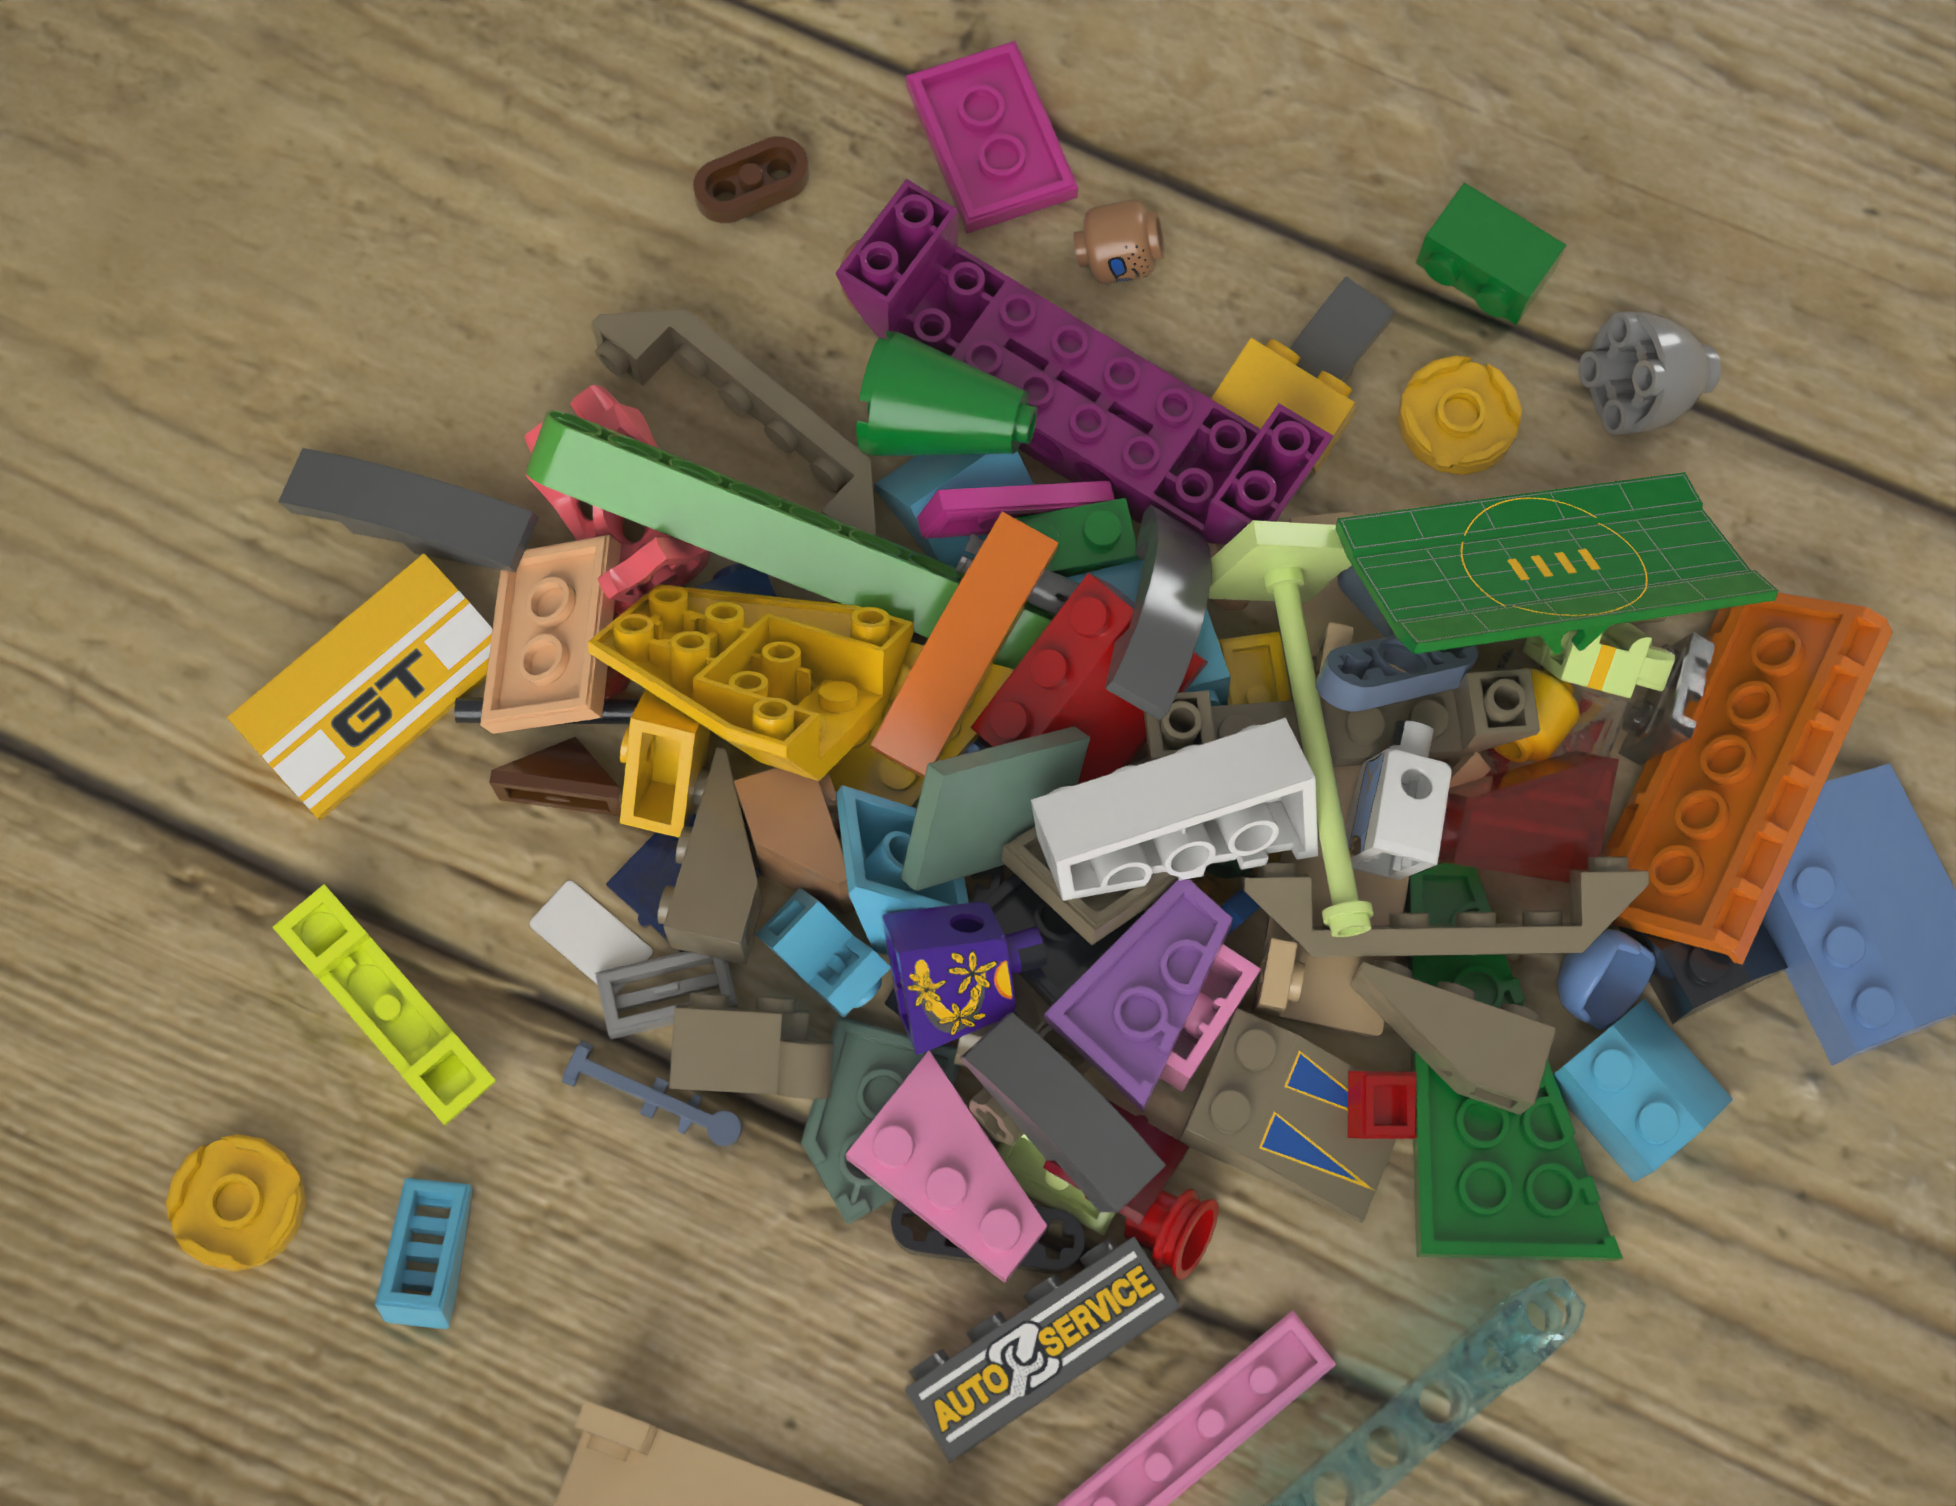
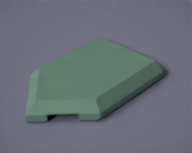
(865, 1075)

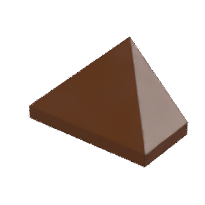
(559, 778)

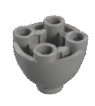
(1646, 372)

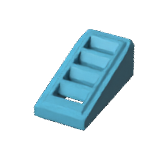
(423, 1310)

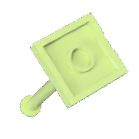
(1290, 567)

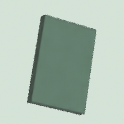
(983, 802)

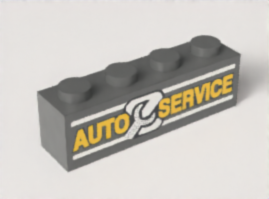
(1040, 1348)

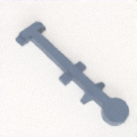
(722, 1127)

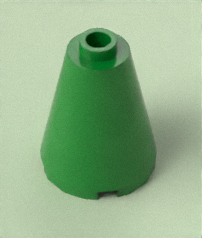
(937, 404)

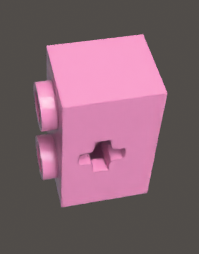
(1216, 1003)

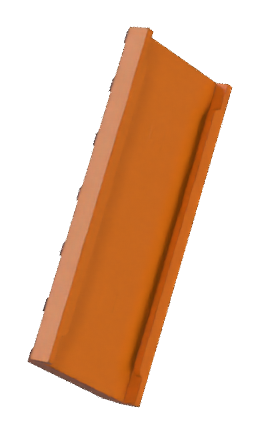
(1733, 799)

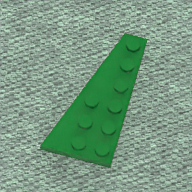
(1483, 1174)

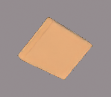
(541, 637)

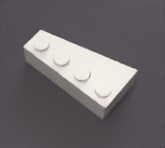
(1182, 813)

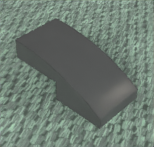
(1341, 331)

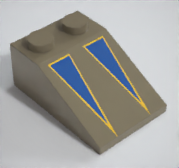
(1283, 1116)

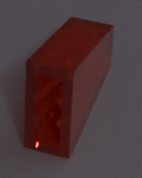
(1531, 817)

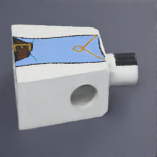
(1399, 806)

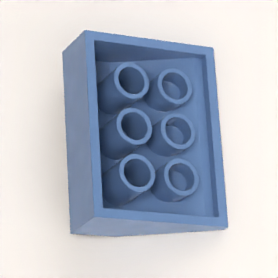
(1866, 918)

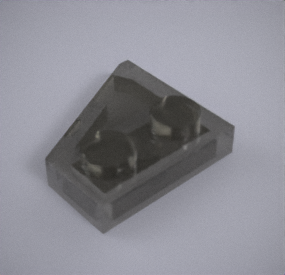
(1657, 720)

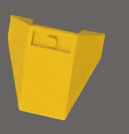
(762, 671)

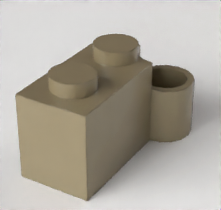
(748, 1048)

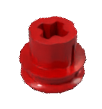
(1176, 1231)

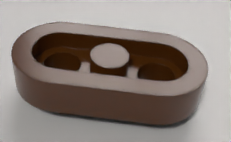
(748, 177)

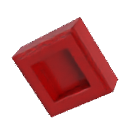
(1382, 1104)

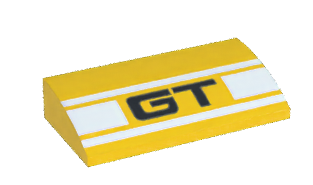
(368, 687)

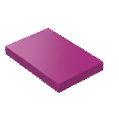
(991, 137)

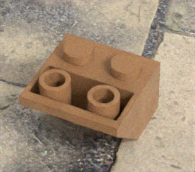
(795, 835)

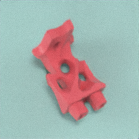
(656, 555)

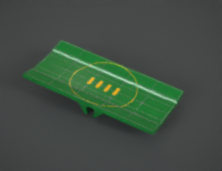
(1547, 564)

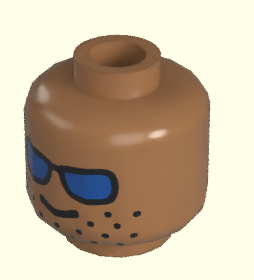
(1120, 241)

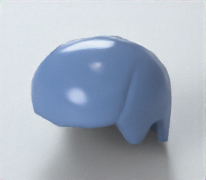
(1604, 978)

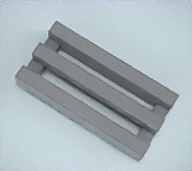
(652, 968)

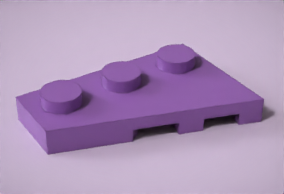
(1142, 990)

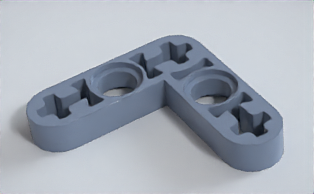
(1360, 673)

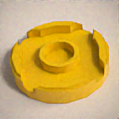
(1459, 415)
(236, 1203)

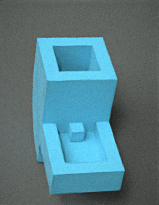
(824, 953)

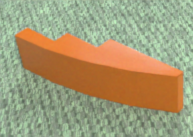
(964, 645)

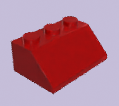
(1065, 681)

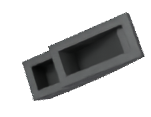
(1063, 1114)

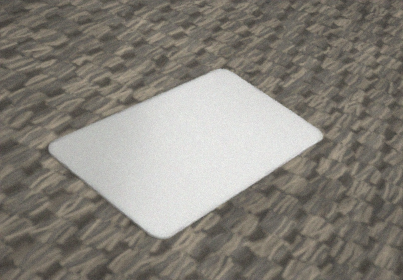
(588, 933)

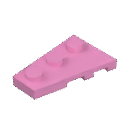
(948, 1172)

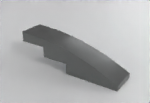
(409, 509)

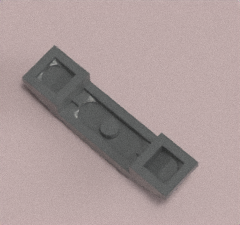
(1166, 615)

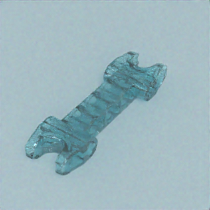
(1463, 1379)

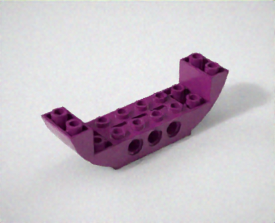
(1096, 401)

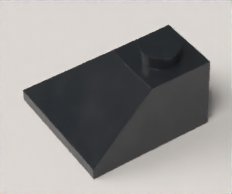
(1697, 978)

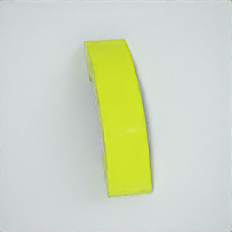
(384, 1004)

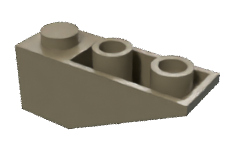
(717, 889)
(1469, 1044)

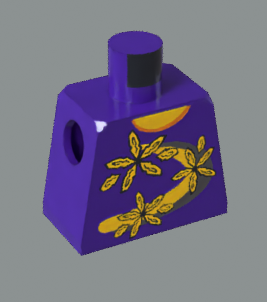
(955, 969)

